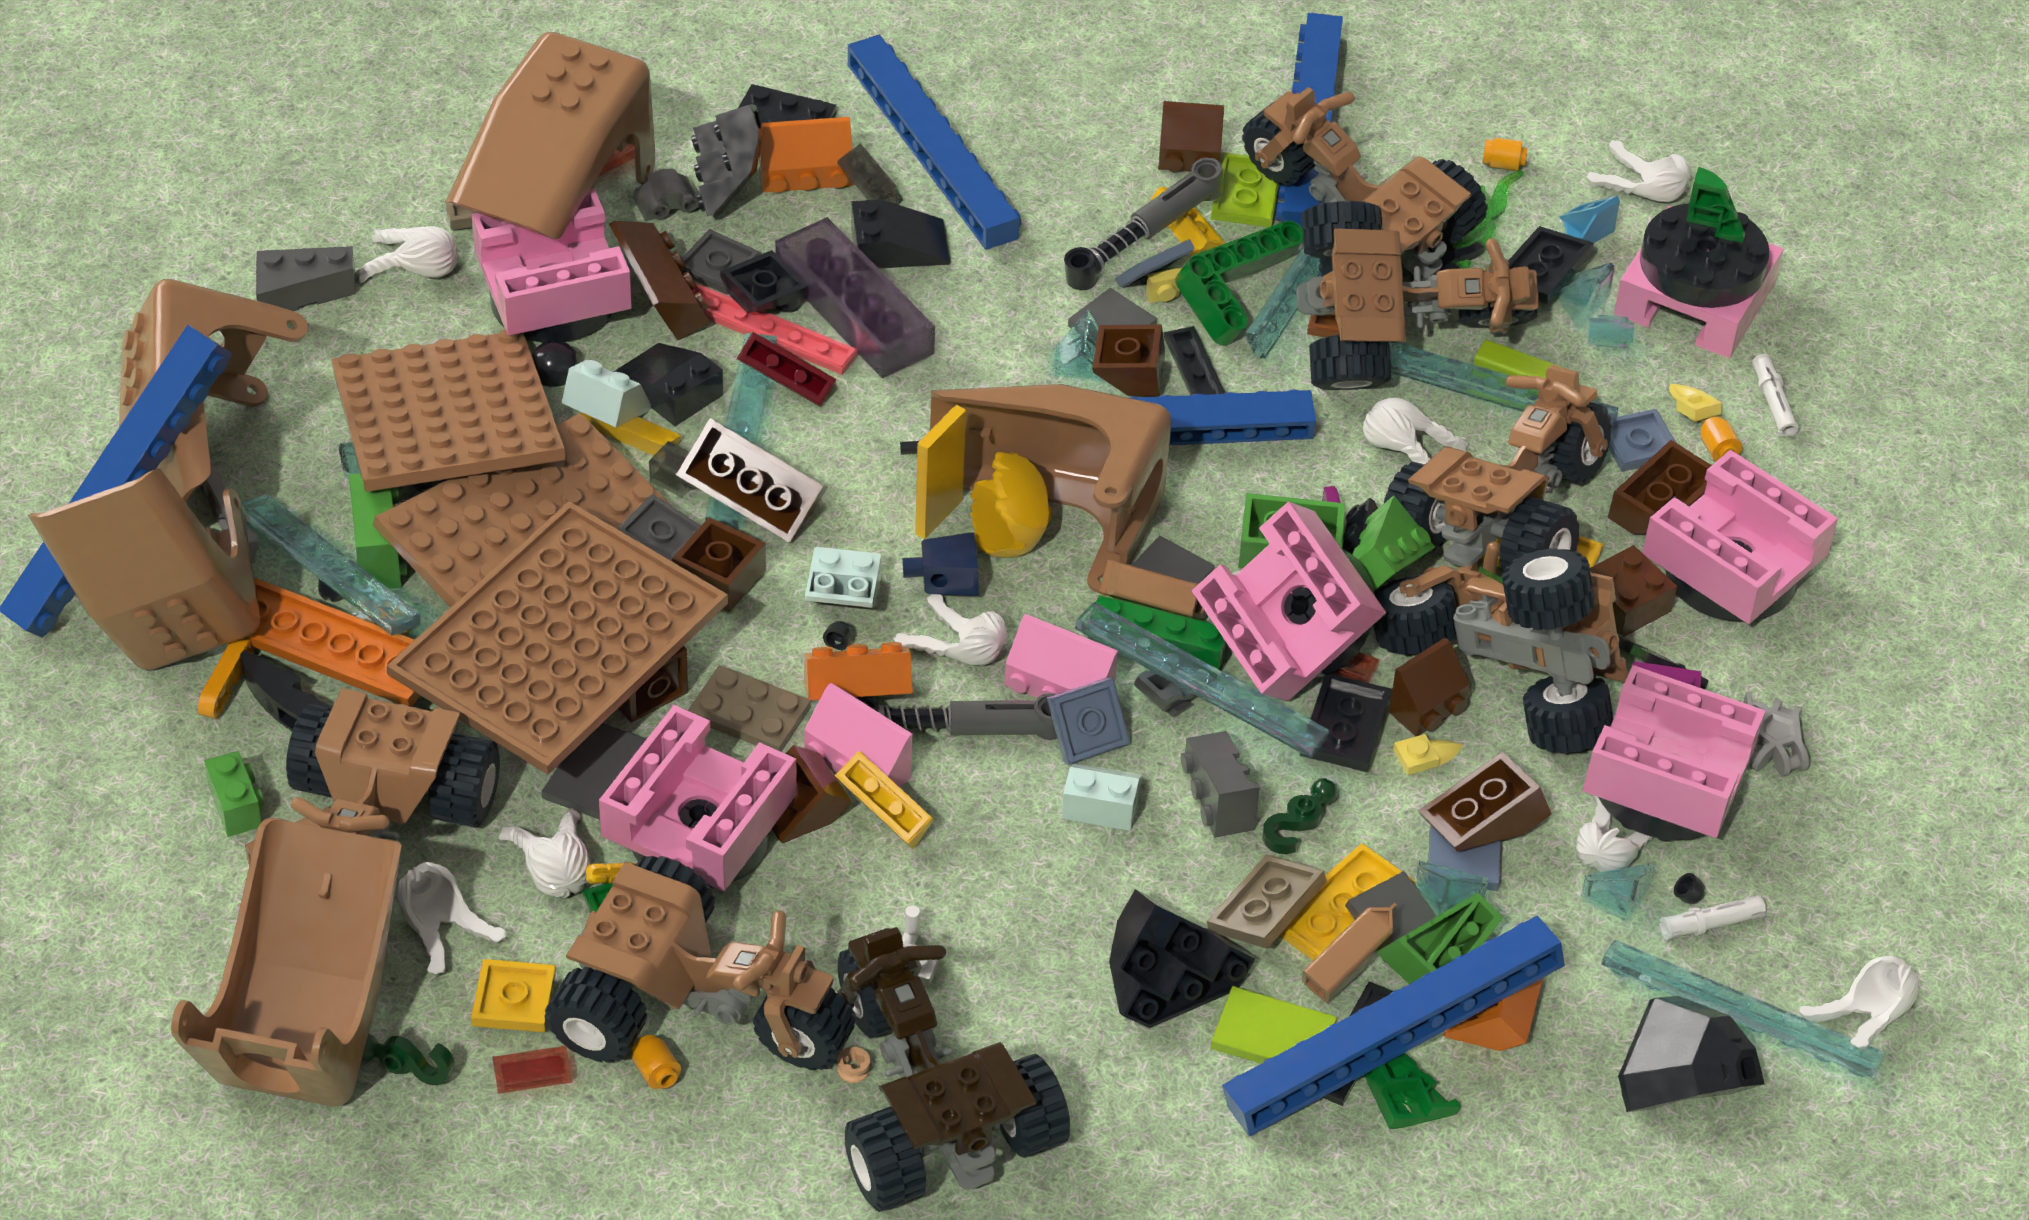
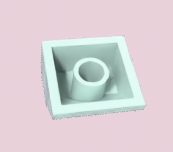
(604, 394)
(1101, 796)

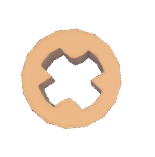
(845, 1070)

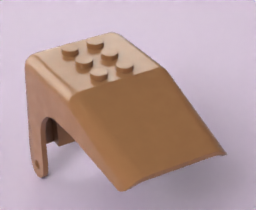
(555, 133)
(155, 331)
(1086, 444)
(154, 570)
(299, 966)

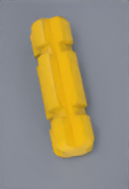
(602, 872)

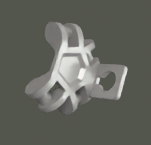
(1779, 729)

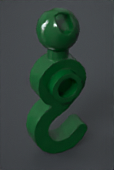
(1301, 815)
(401, 1055)

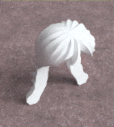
(1662, 179)
(424, 252)
(1394, 426)
(979, 637)
(1601, 848)
(555, 862)
(433, 897)
(1882, 989)

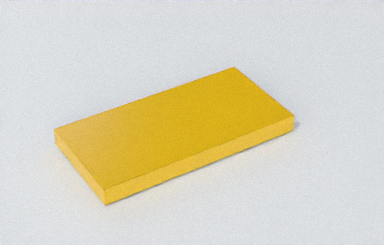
(940, 471)
(1326, 912)

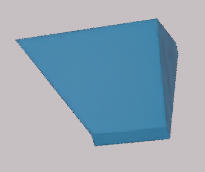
(1592, 219)

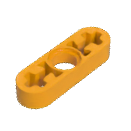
(225, 675)

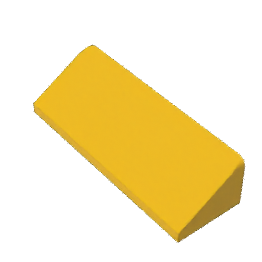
(1194, 227)
(637, 433)
(885, 799)

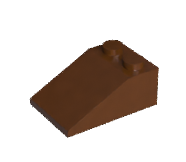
(1487, 806)

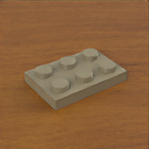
(750, 708)
(1266, 901)

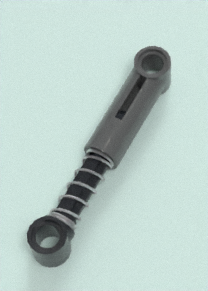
(1200, 185)
(977, 717)

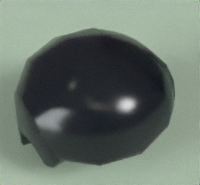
(553, 362)

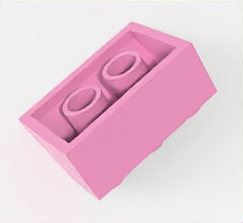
(1055, 659)
(846, 725)

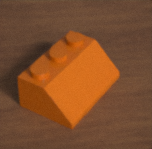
(804, 154)
(859, 670)
(1502, 1024)

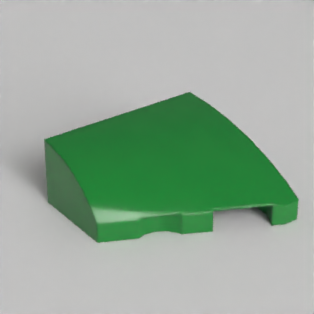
(1713, 206)
(1404, 1083)

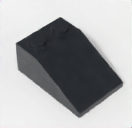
(898, 235)
(675, 380)

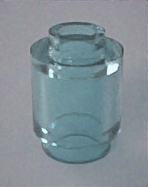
(1610, 331)

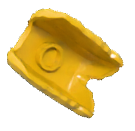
(1011, 508)

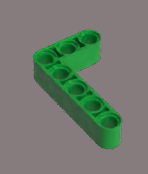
(1206, 275)

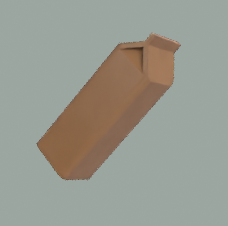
(1151, 589)
(1350, 952)

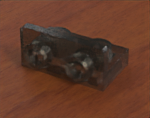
(869, 176)

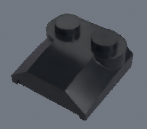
(764, 284)

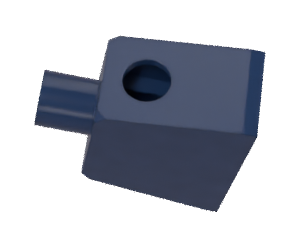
(946, 565)

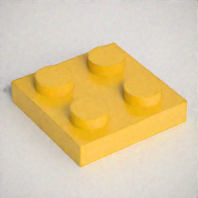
(513, 995)

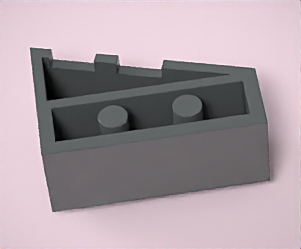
(304, 276)
(1220, 784)

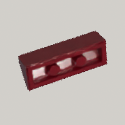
(786, 369)

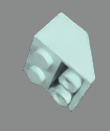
(844, 577)

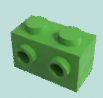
(233, 793)

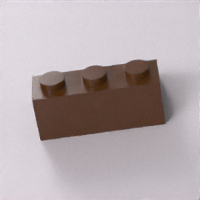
(1664, 476)

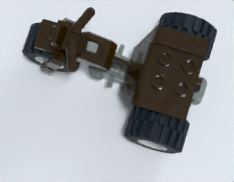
(943, 1103)

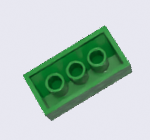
(1190, 634)

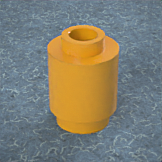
(1504, 154)
(1719, 437)
(655, 1062)

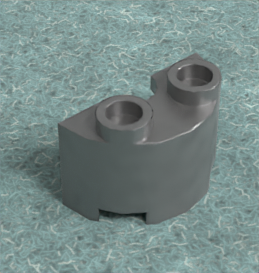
(665, 192)
(1164, 693)

